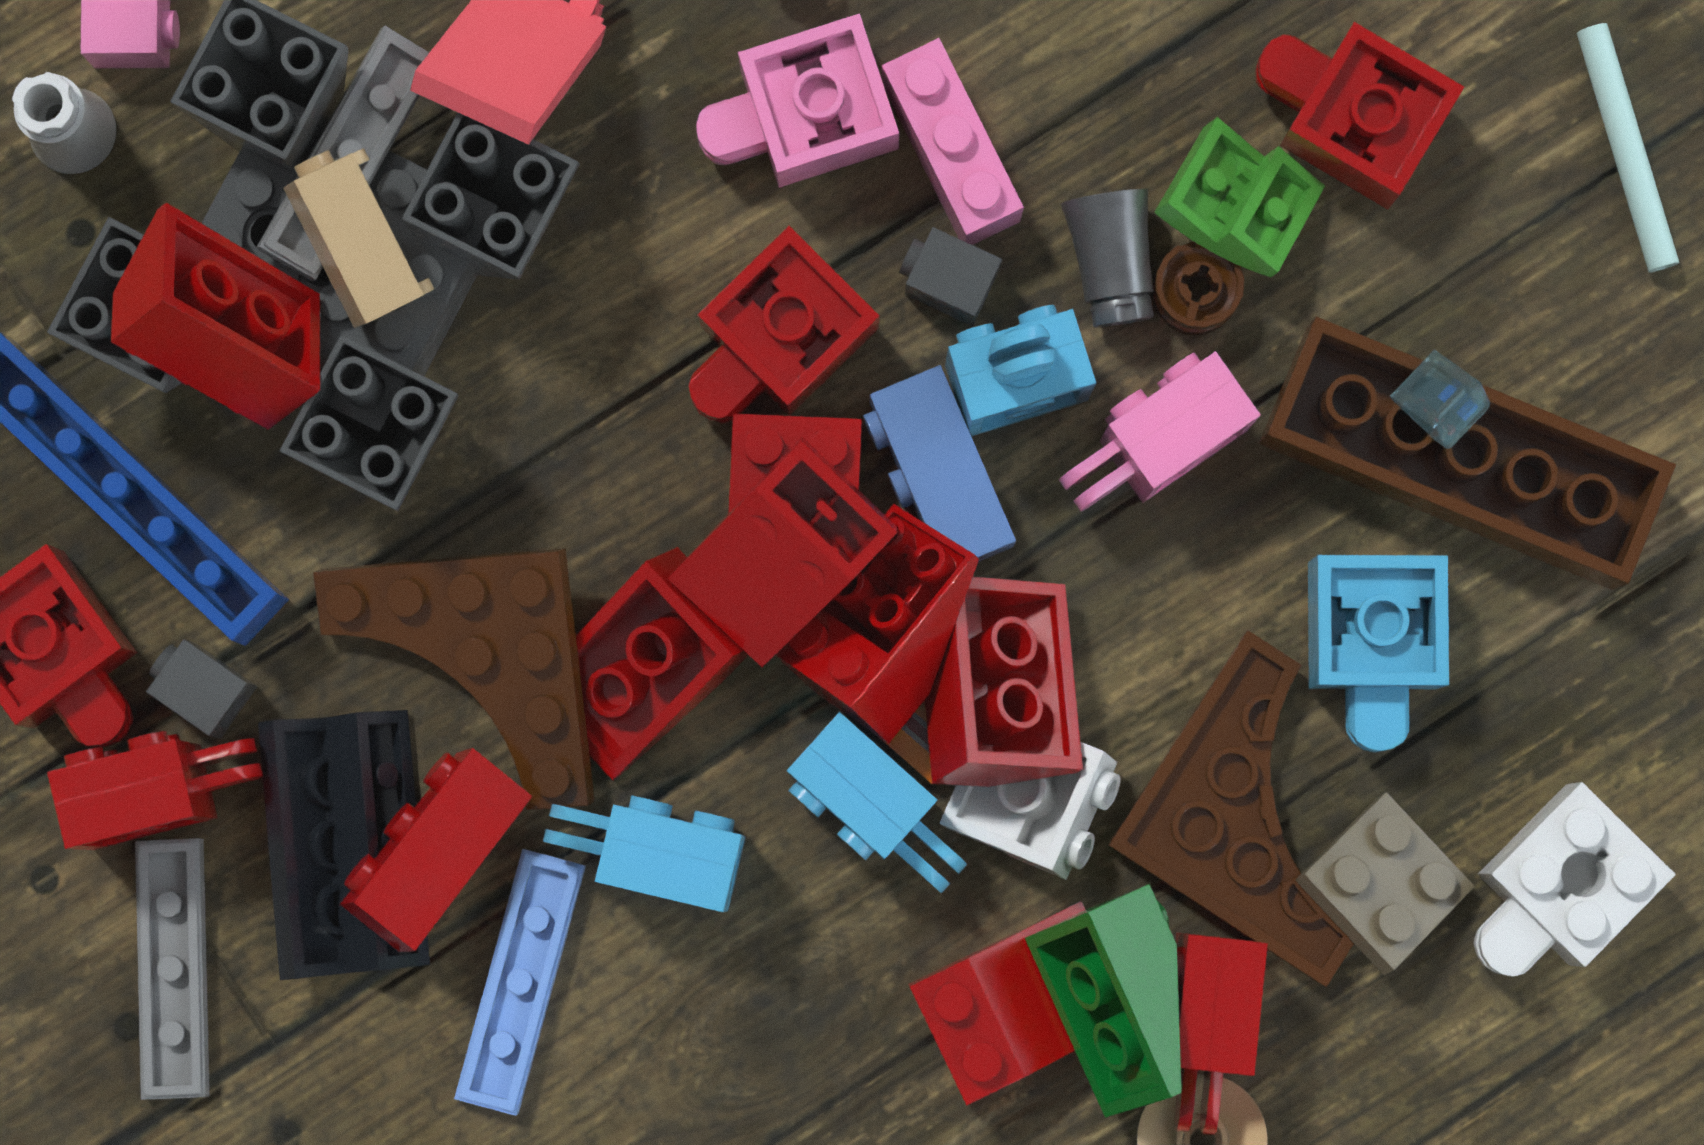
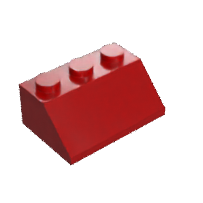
(219, 319)
(1005, 689)

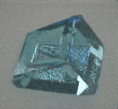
(1442, 399)

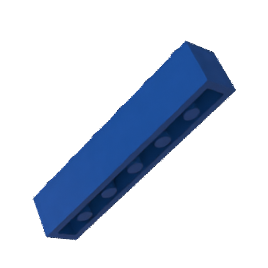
(133, 498)

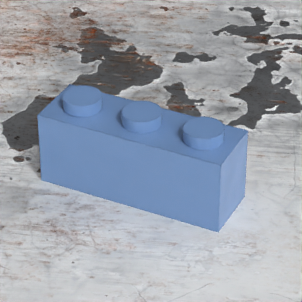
(938, 463)

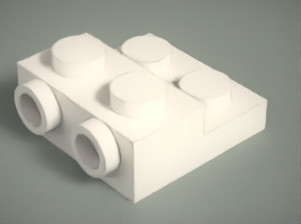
(1039, 819)

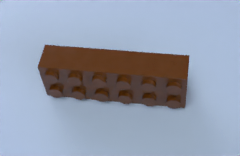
(1509, 478)

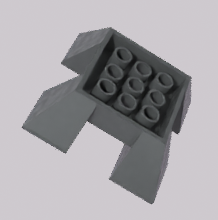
(474, 212)

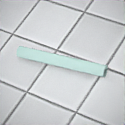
(1627, 147)

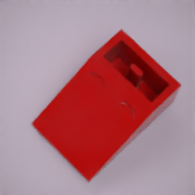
(783, 552)
(887, 629)

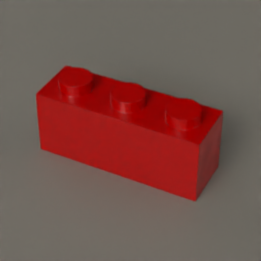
(433, 848)

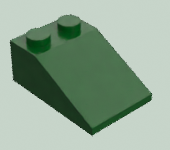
(1117, 997)

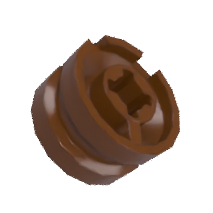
(1173, 296)

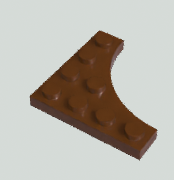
(497, 630)
(1213, 819)

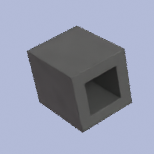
(949, 275)
(199, 687)

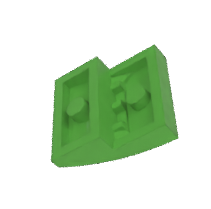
(1240, 200)

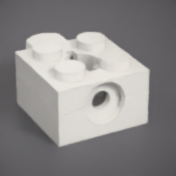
(1566, 885)

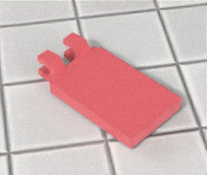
(511, 61)

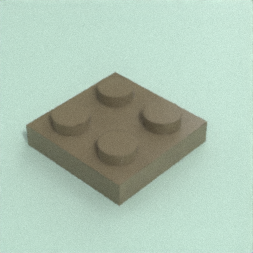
(1385, 883)

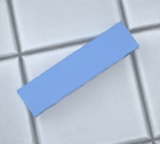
(520, 982)

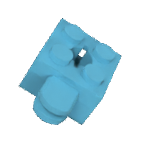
(1019, 369)
(1377, 634)
(869, 796)
(658, 853)

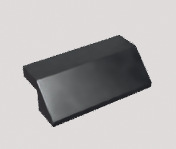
(327, 807)

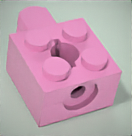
(808, 105)
(1169, 432)

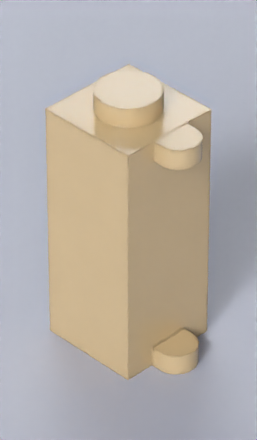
(352, 237)

